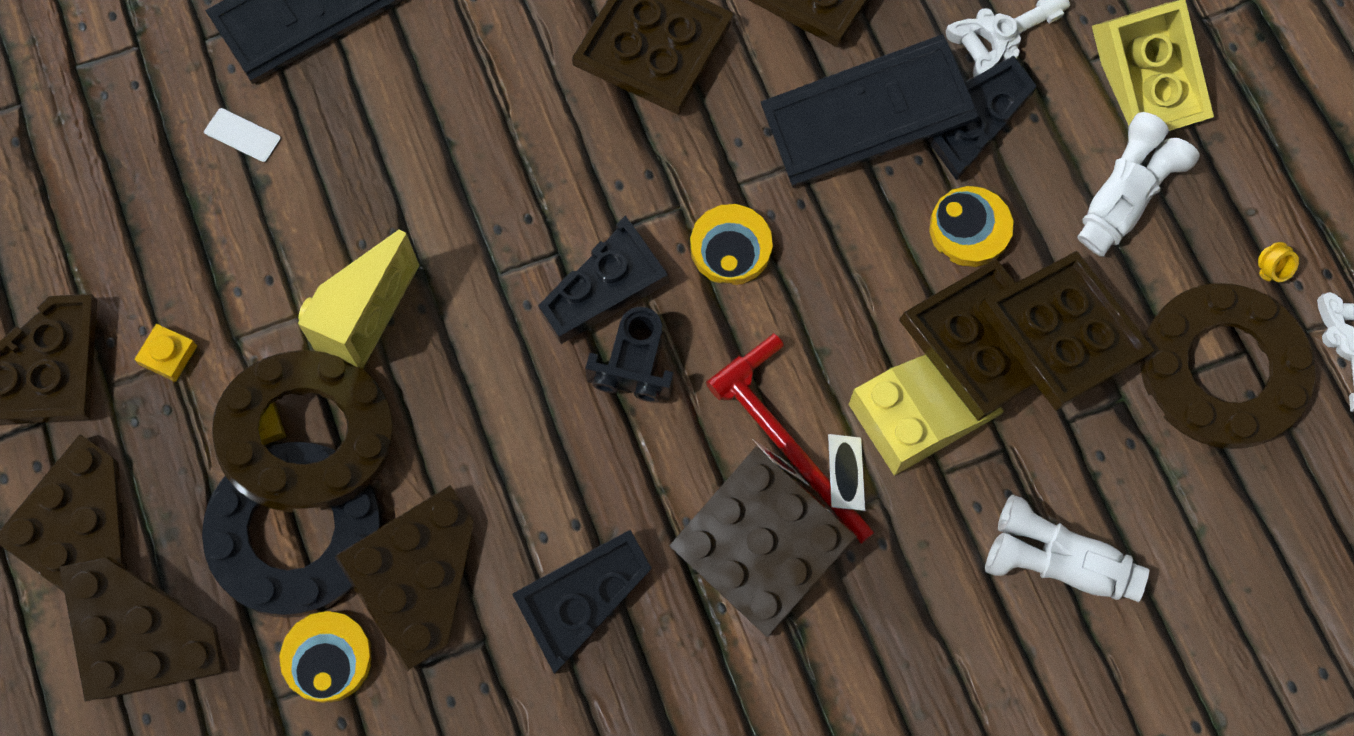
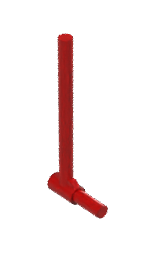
(734, 382)

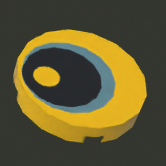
(971, 226)
(731, 244)
(325, 657)

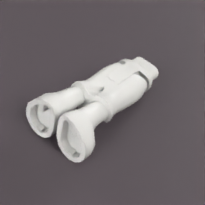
(1131, 185)
(1065, 556)

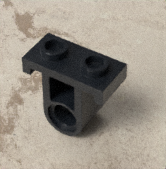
(633, 360)

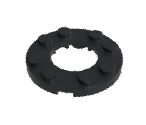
(273, 589)

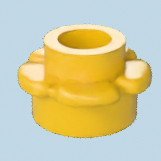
(1278, 262)

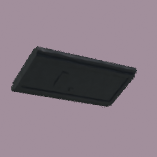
(278, 32)
(869, 110)

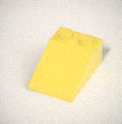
(1155, 64)
(359, 300)
(912, 413)

